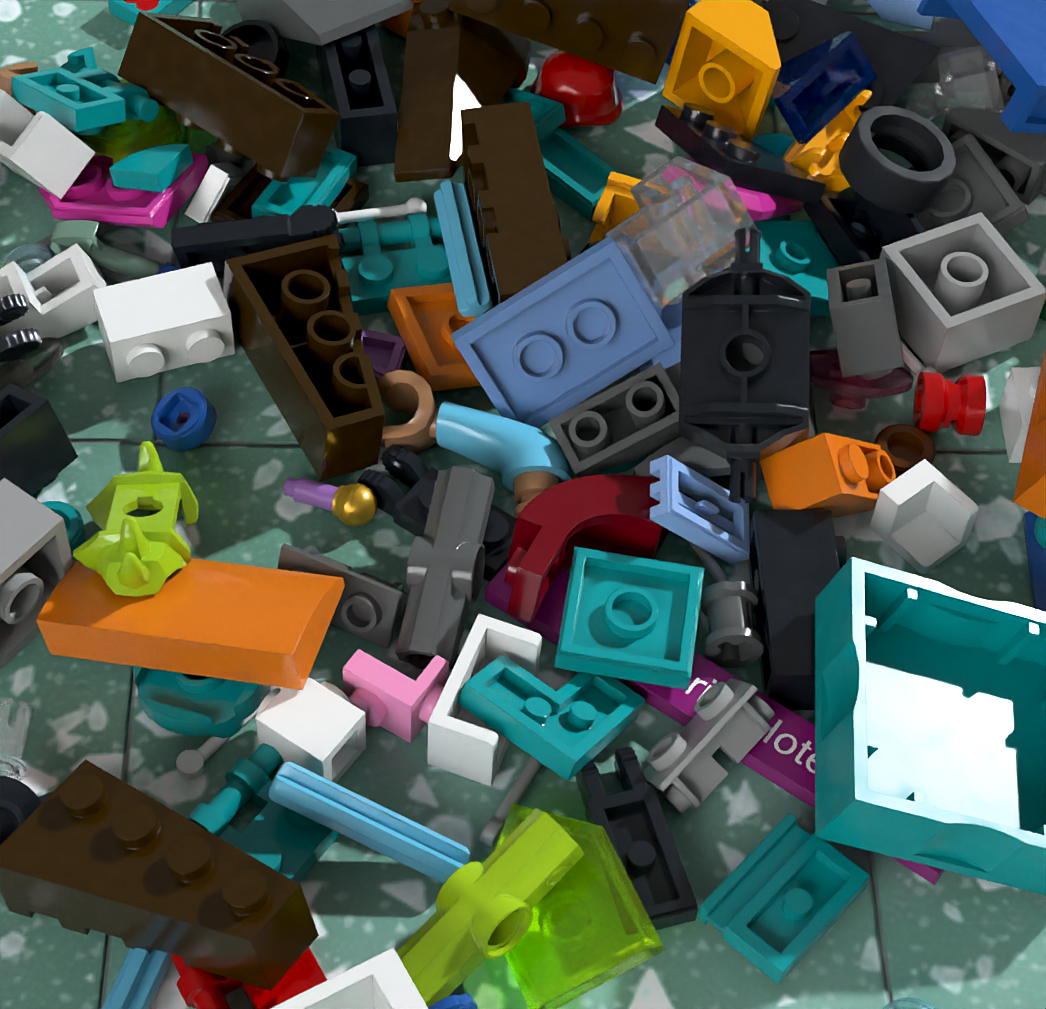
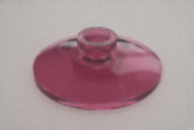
(854, 390)

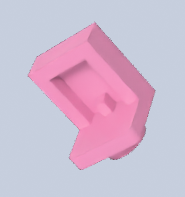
(392, 697)

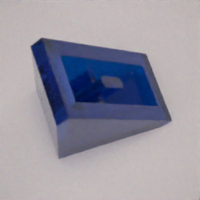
(821, 84)

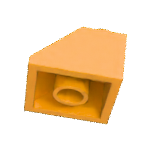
(725, 63)

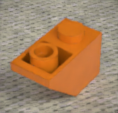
(827, 475)

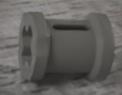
(732, 631)

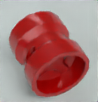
(943, 403)

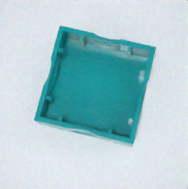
(931, 725)

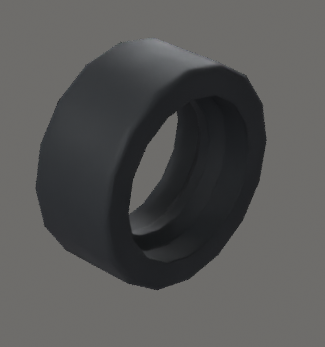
(886, 182)

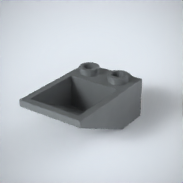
(320, 20)

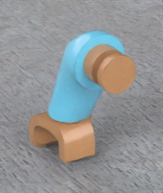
(518, 452)

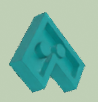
(553, 726)

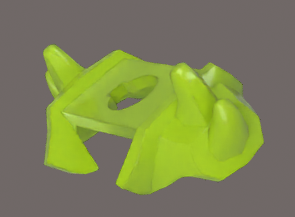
(139, 552)

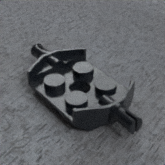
(753, 411)

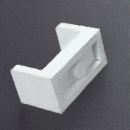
(40, 147)
(457, 737)

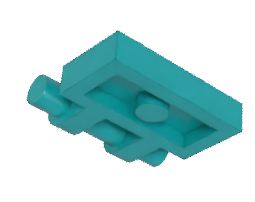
(83, 99)
(378, 272)
(277, 834)

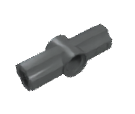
(446, 567)

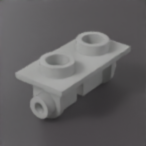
(721, 722)

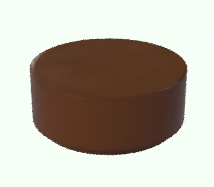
(905, 446)

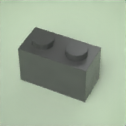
(864, 319)

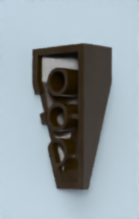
(447, 68)

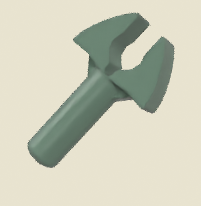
(103, 255)

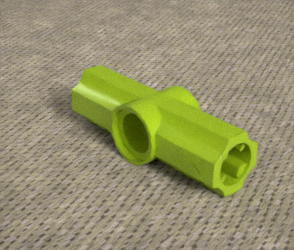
(488, 906)

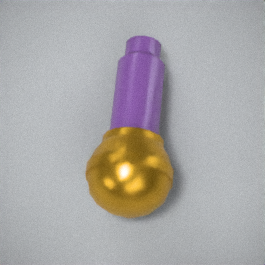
(351, 503)

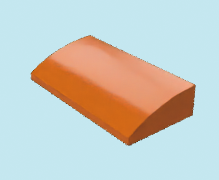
(202, 622)

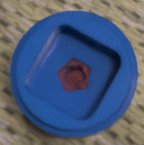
(183, 419)

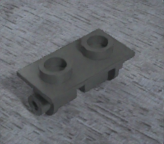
(367, 603)

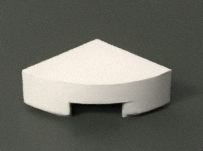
(218, 180)

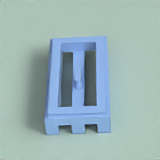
(699, 520)

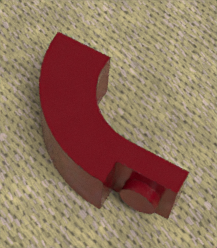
(583, 512)

